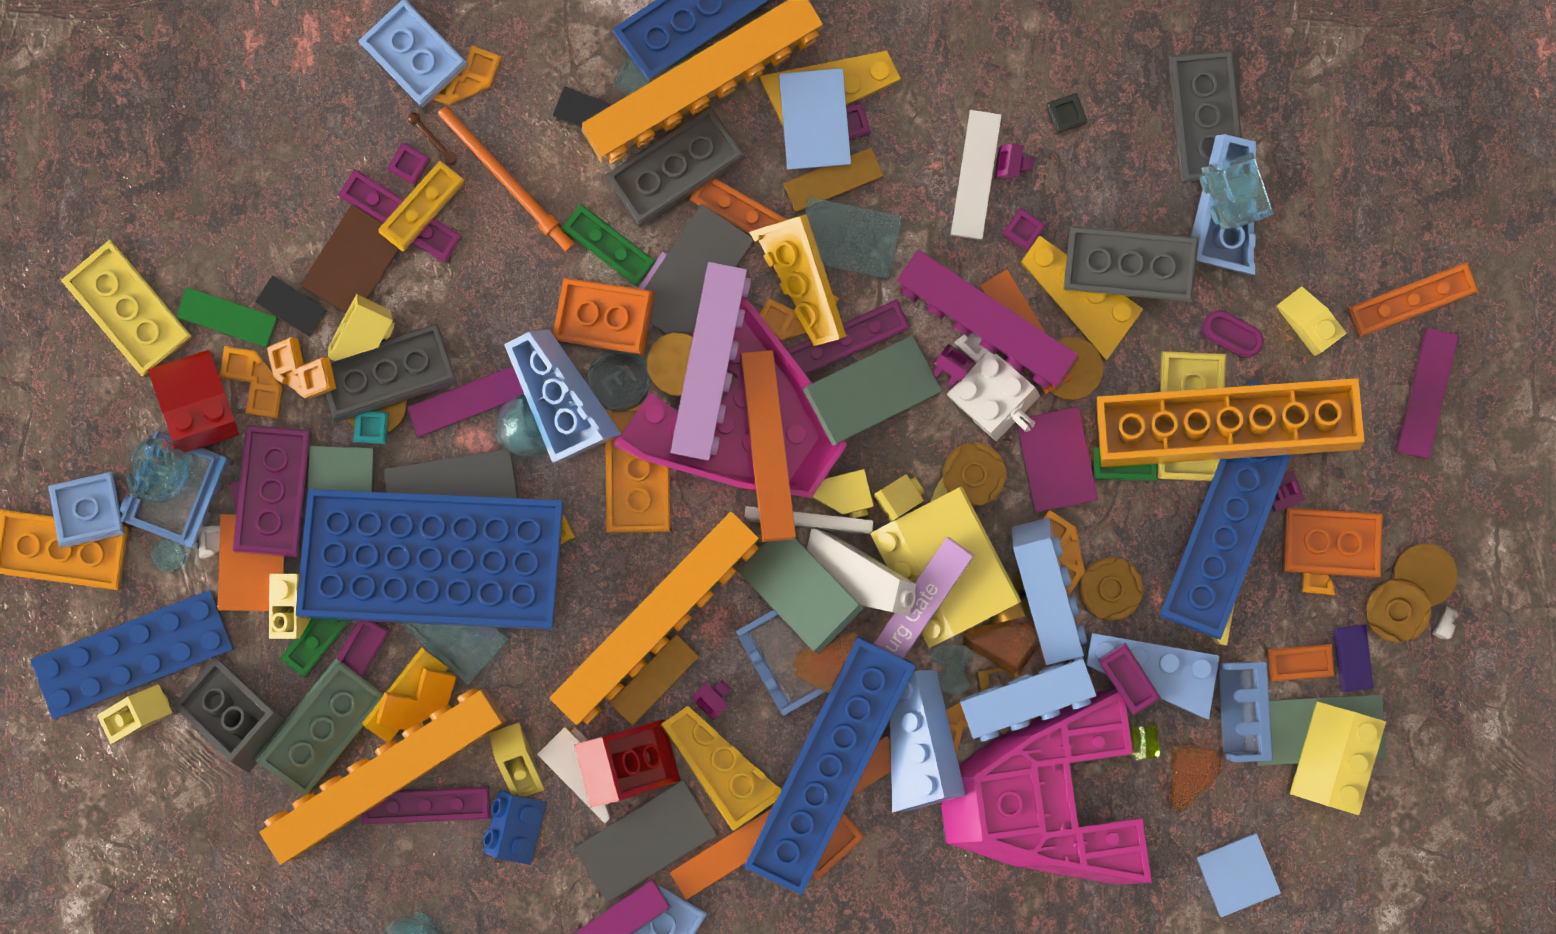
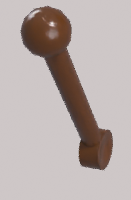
(449, 157)

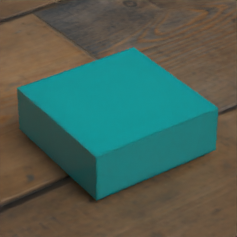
(371, 427)

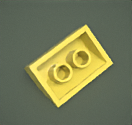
(1337, 758)

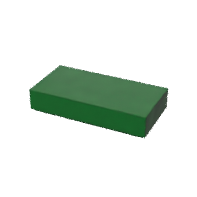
(1145, 472)

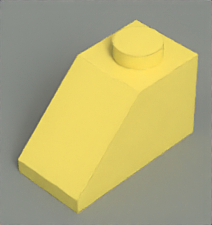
(1311, 320)
(361, 329)
(846, 494)
(899, 497)
(135, 713)
(516, 760)

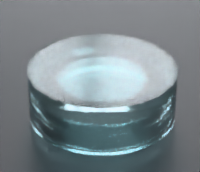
(168, 555)

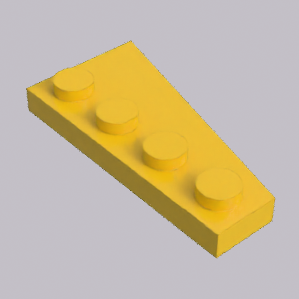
(861, 75)
(796, 259)
(1098, 316)
(725, 774)

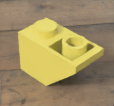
(282, 607)

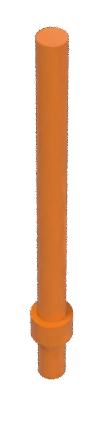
(547, 223)

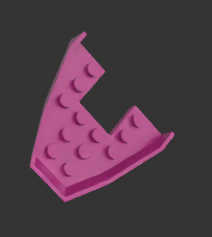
(805, 441)
(1024, 801)

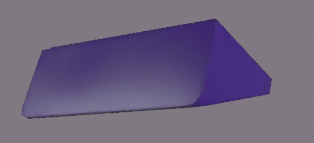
(1353, 658)

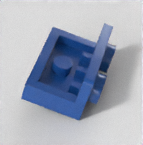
(514, 827)

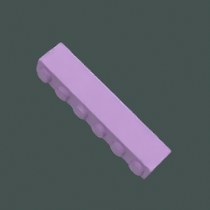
(708, 361)

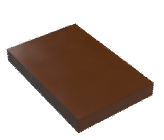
(351, 261)

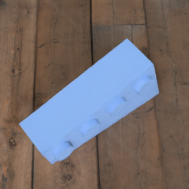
(1228, 247)
(559, 397)
(1048, 591)
(1177, 674)
(1028, 698)
(922, 747)

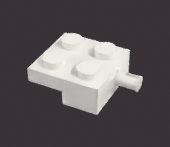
(995, 396)

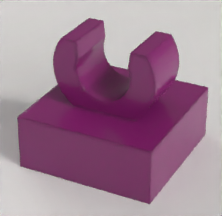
(1011, 162)
(953, 363)
(1288, 492)
(711, 699)

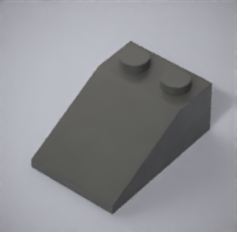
(229, 714)

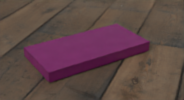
(271, 491)

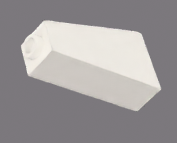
(861, 575)

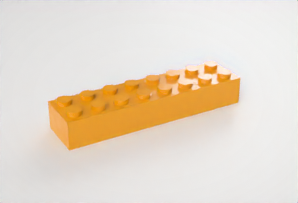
(702, 78)
(1230, 422)
(654, 619)
(377, 779)

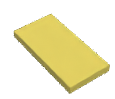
(126, 308)
(1190, 372)

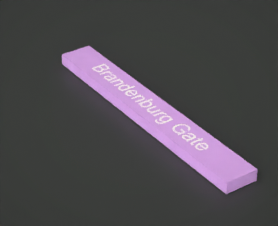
(930, 593)

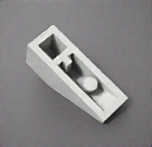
(562, 759)

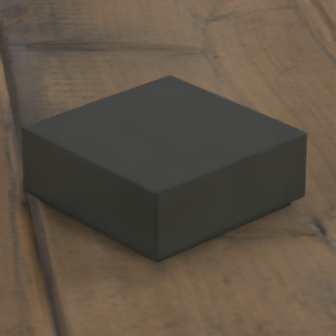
(1066, 113)

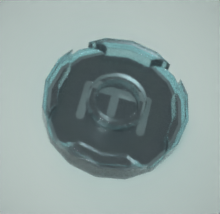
(619, 380)

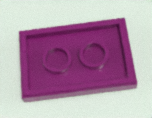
(1057, 460)

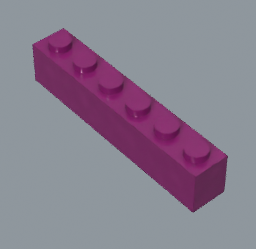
(988, 320)

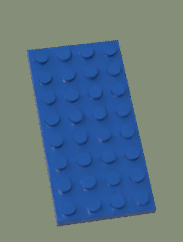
(430, 559)

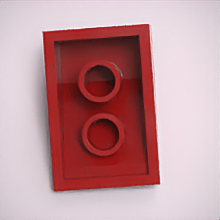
(193, 402)
(626, 763)

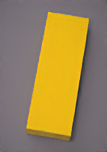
(421, 206)
(406, 685)

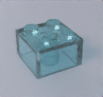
(1236, 191)

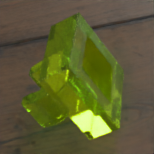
(1145, 742)

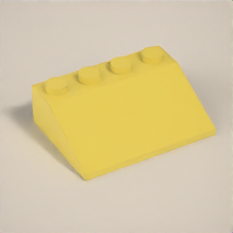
(914, 539)

